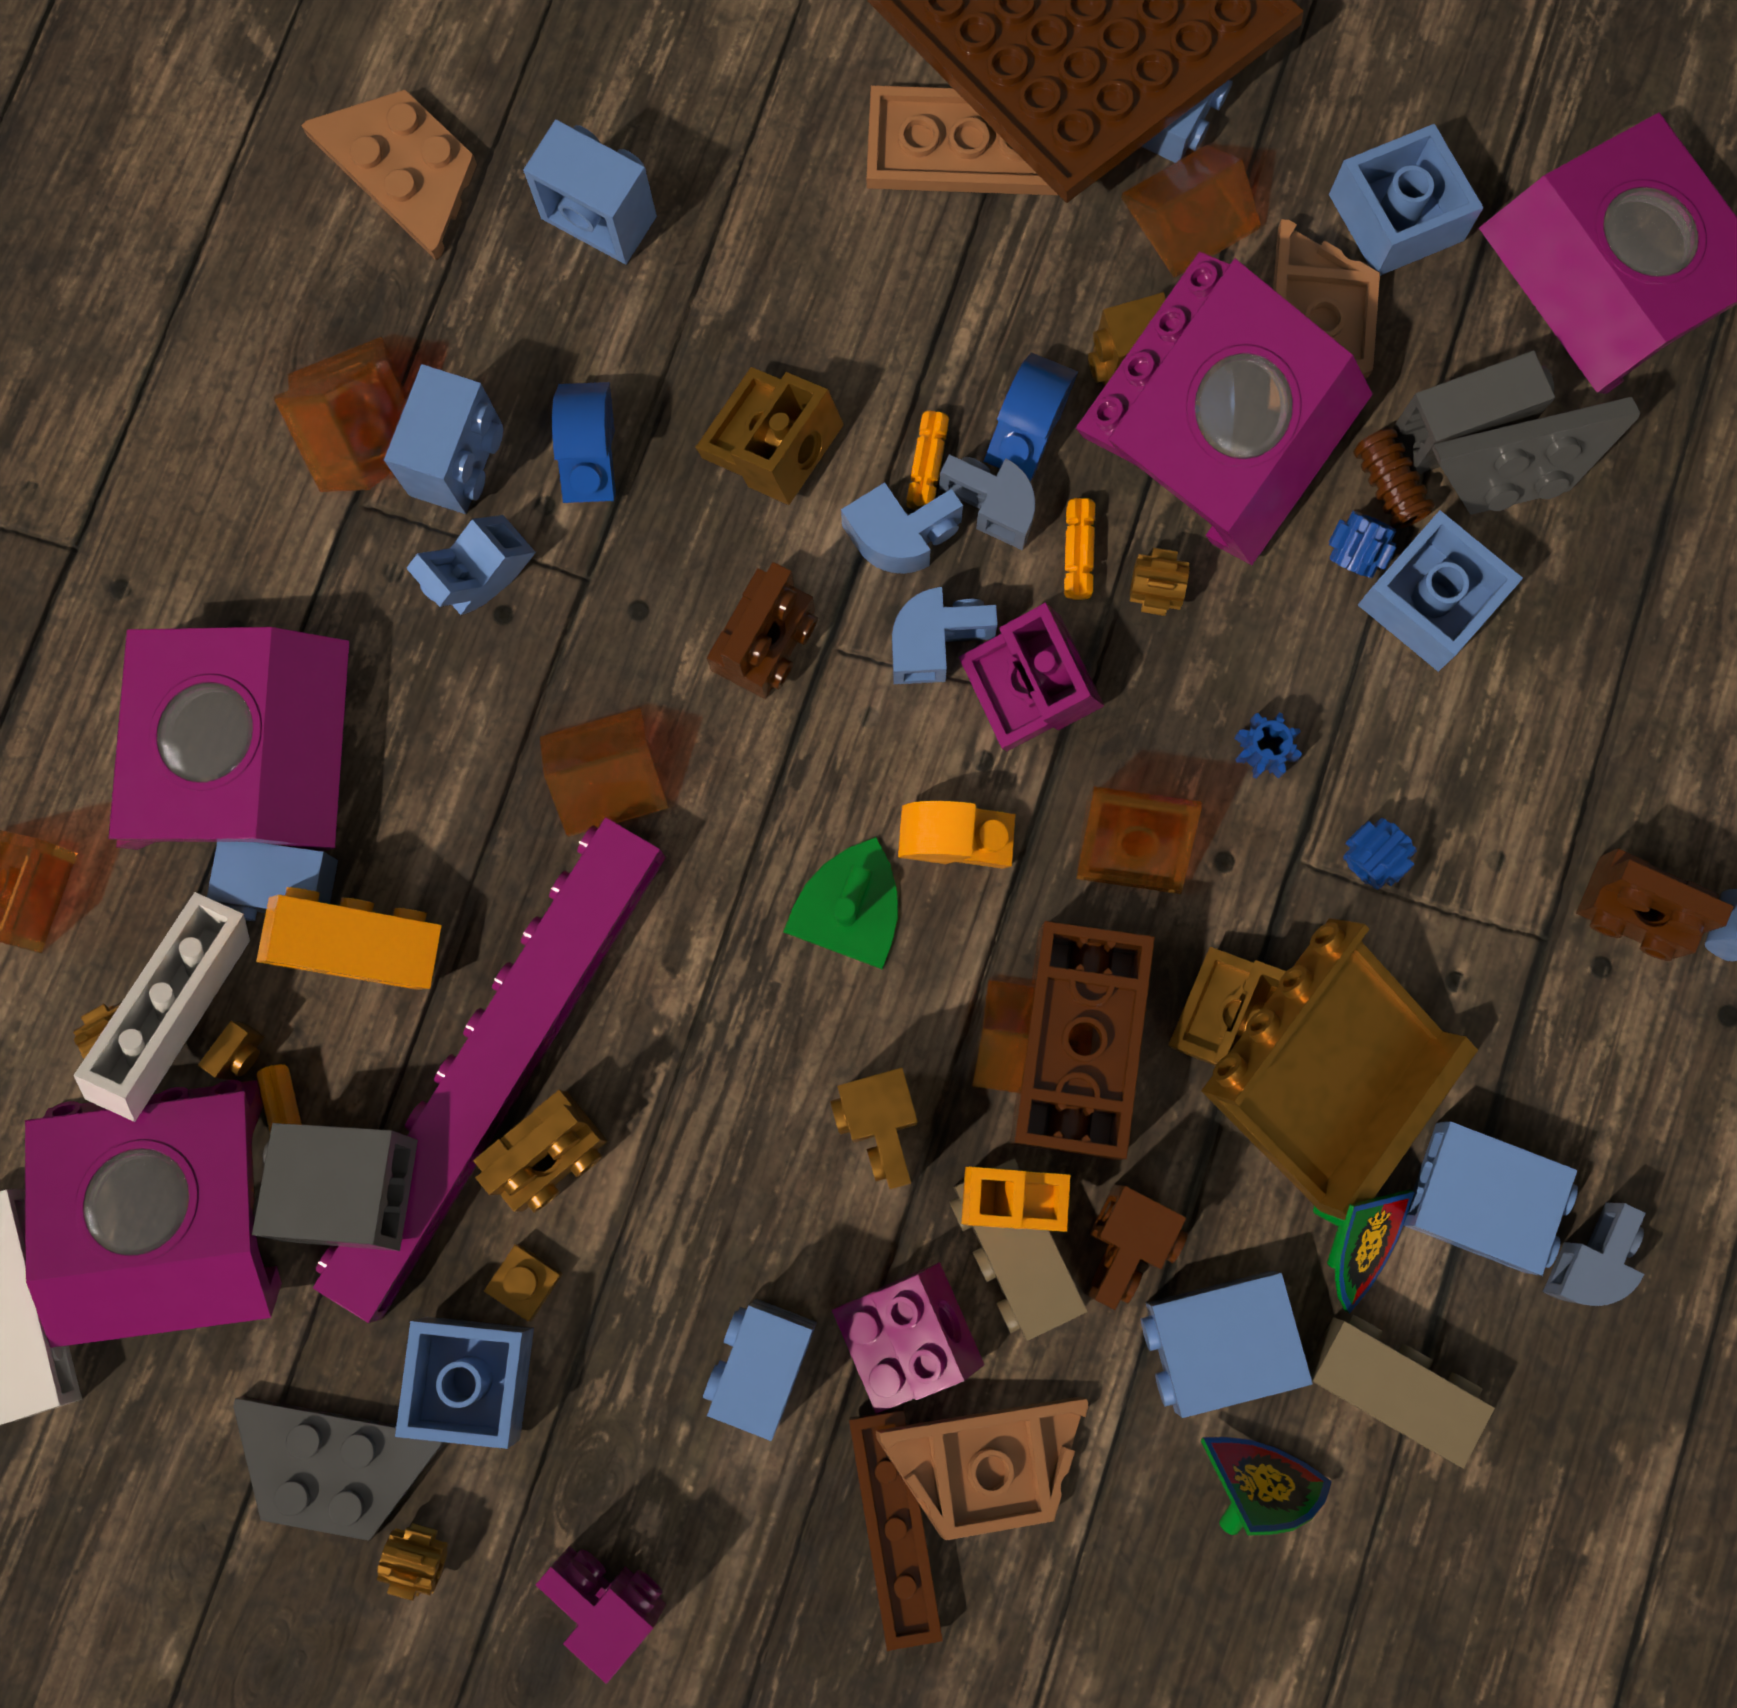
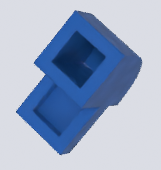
(1030, 413)
(583, 441)

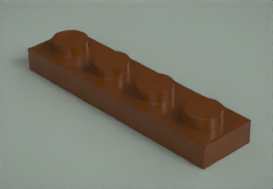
(895, 1539)

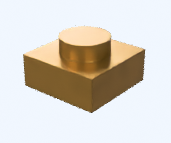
(232, 1051)
(523, 1282)

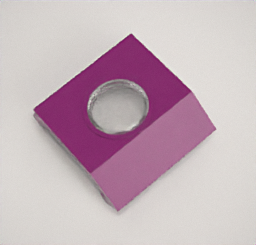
(1621, 250)
(1229, 402)
(229, 737)
(145, 1217)

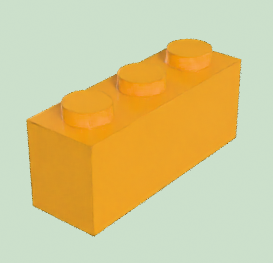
(349, 940)

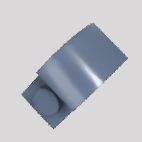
(1003, 500)
(1597, 1271)

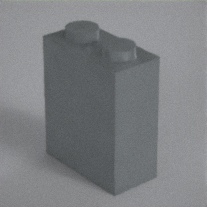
(1473, 404)
(335, 1186)

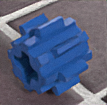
(1362, 544)
(1270, 731)
(1379, 853)

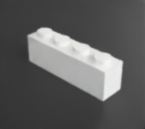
(163, 1007)
(31, 1372)

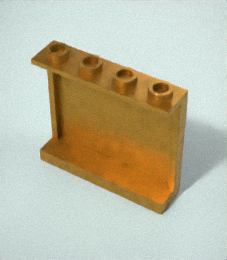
(1337, 1071)

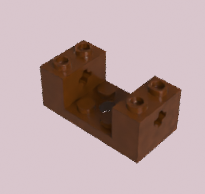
(1072, 1098)

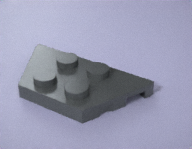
(1532, 457)
(327, 1467)

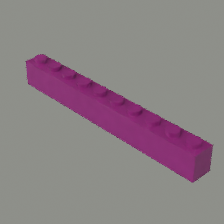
(500, 1055)

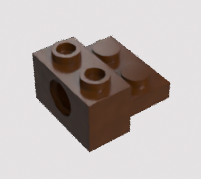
(743, 649)
(1680, 907)
(1135, 1232)

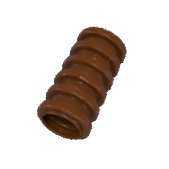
(1393, 478)

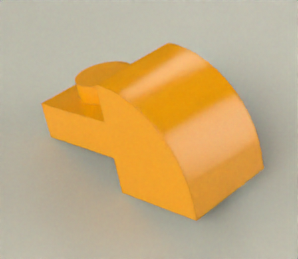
(956, 833)
(1015, 1199)

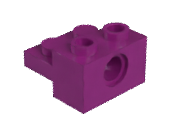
(1053, 666)
(908, 1339)
(608, 1615)

